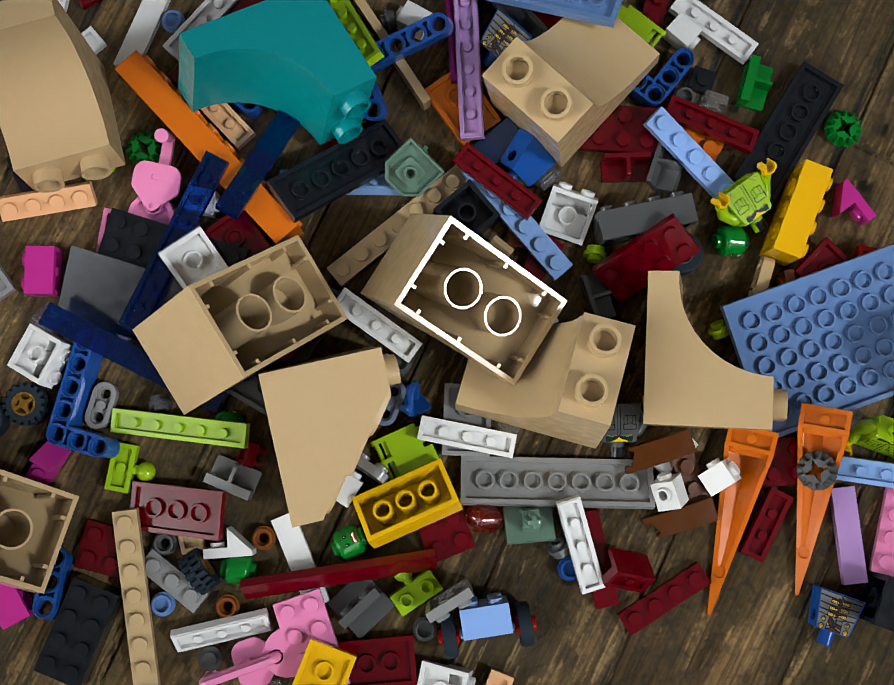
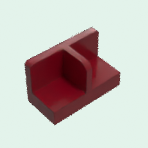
(624, 167)
(628, 571)

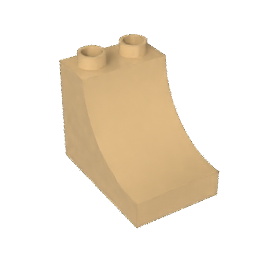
(568, 81)
(53, 98)
(464, 294)
(238, 322)
(690, 382)
(566, 386)

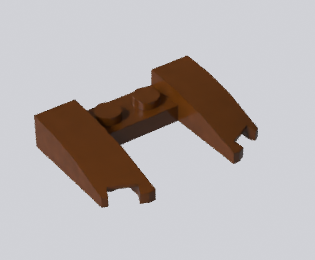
(679, 450)

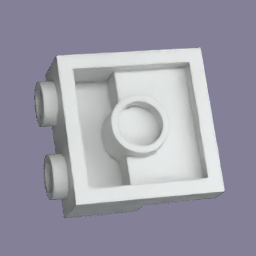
(568, 212)
(40, 356)
(439, 674)

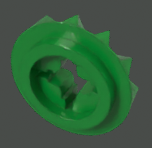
(840, 138)
(134, 147)

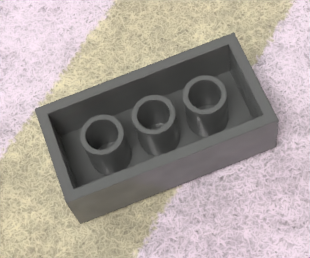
(625, 223)

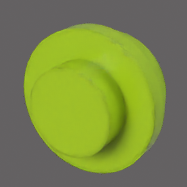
(594, 253)
(718, 329)

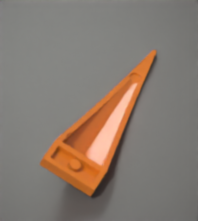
(824, 431)
(753, 455)

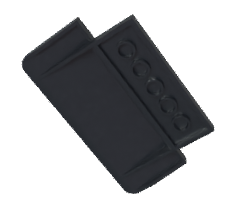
(103, 282)

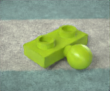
(123, 468)
(414, 591)

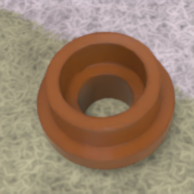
(258, 543)
(220, 605)

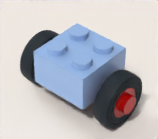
(487, 619)

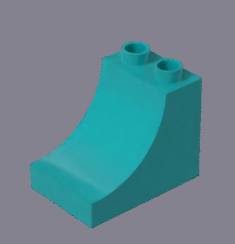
(281, 58)

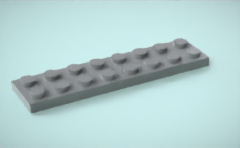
(548, 480)

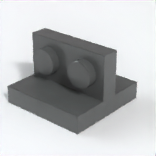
(361, 606)

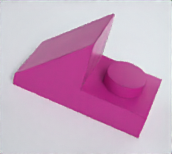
(849, 198)
(47, 463)

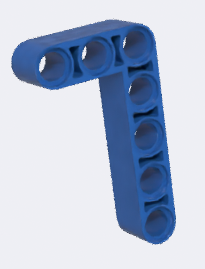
(409, 47)
(657, 85)
(78, 401)
(58, 593)

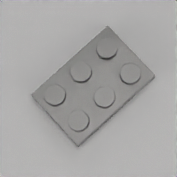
(451, 414)
(455, 596)

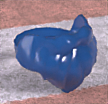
(414, 403)

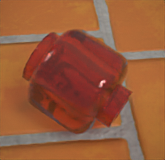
(484, 518)

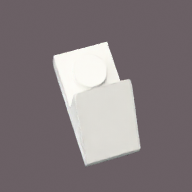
(236, 546)

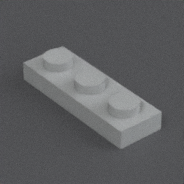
(171, 579)

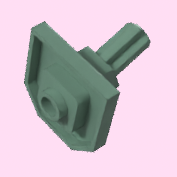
(411, 169)
(528, 524)

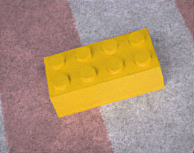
(797, 212)
(406, 503)

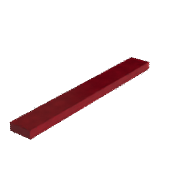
(338, 574)

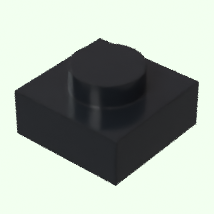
(701, 80)

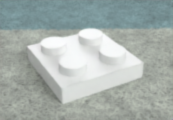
(192, 258)

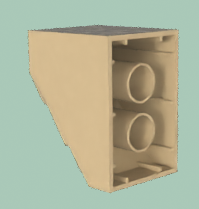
(321, 422)
(31, 530)

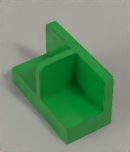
(754, 85)

